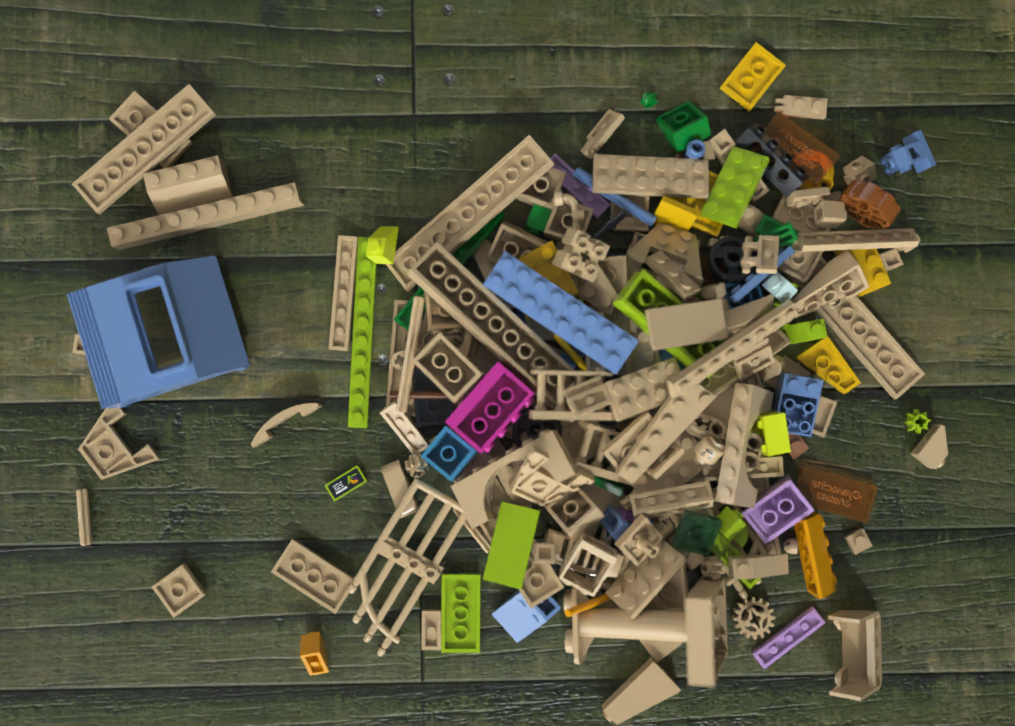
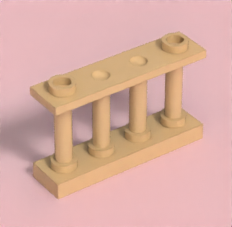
(561, 411)
(596, 466)

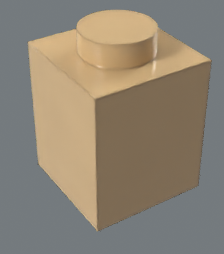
(830, 214)

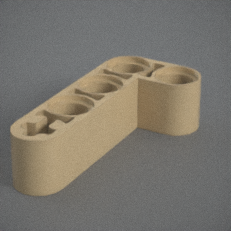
(703, 426)

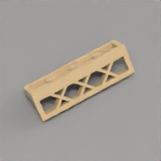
(672, 500)

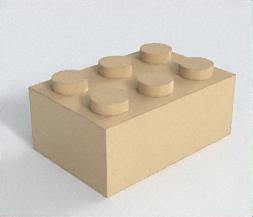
(448, 368)

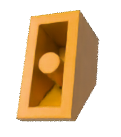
(314, 653)

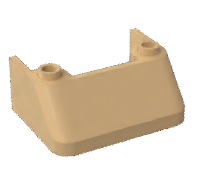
(860, 653)

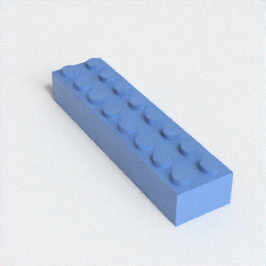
(560, 312)

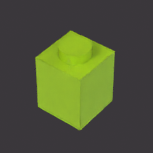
(732, 522)

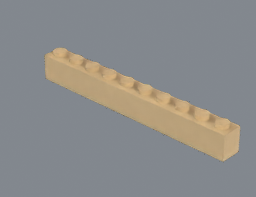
(205, 216)

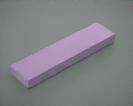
(579, 190)
(788, 637)

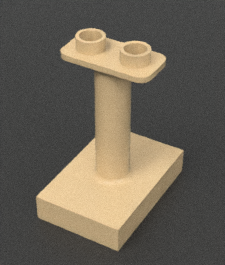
(700, 626)

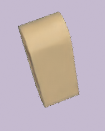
(398, 486)

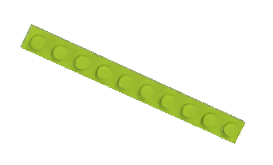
(362, 338)

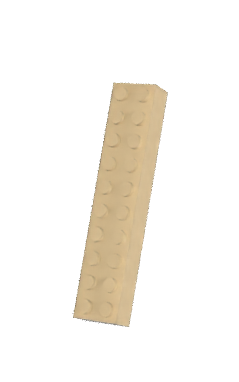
(489, 320)

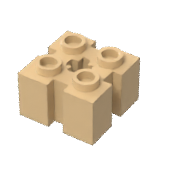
(590, 250)

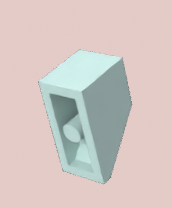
(778, 287)

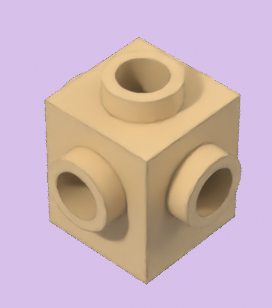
(860, 169)

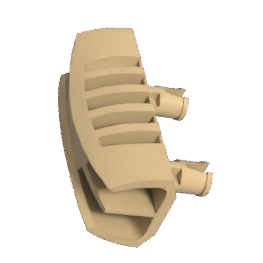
(584, 561)

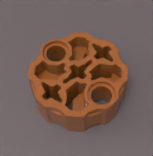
(869, 205)

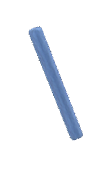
(618, 199)

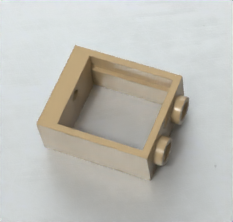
(598, 549)

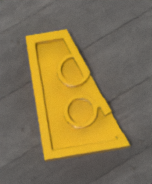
(829, 365)

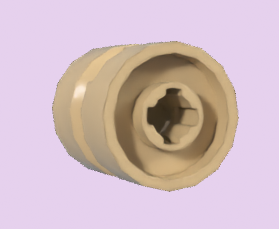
(715, 292)

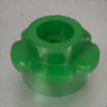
(648, 99)

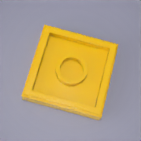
(675, 214)

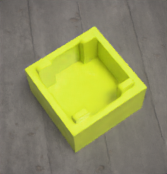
(774, 433)

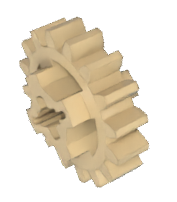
(760, 615)

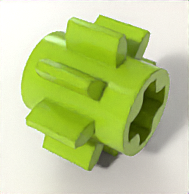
(923, 421)

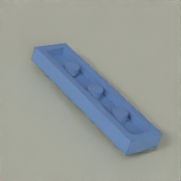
(754, 279)

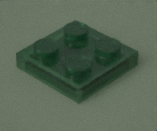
(696, 532)

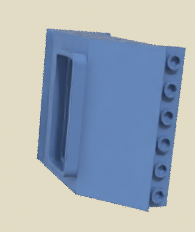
(118, 340)

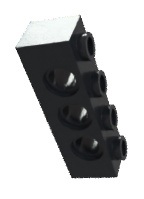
(783, 160)

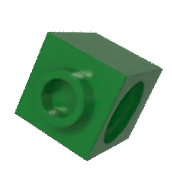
(538, 220)

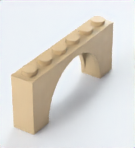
(746, 407)
(474, 490)

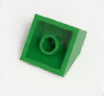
(684, 125)

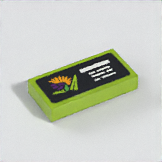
(346, 483)

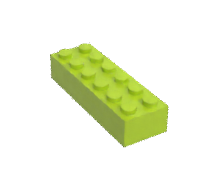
(646, 293)

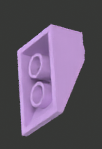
(778, 509)

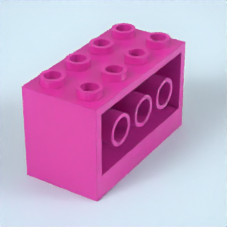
(477, 405)

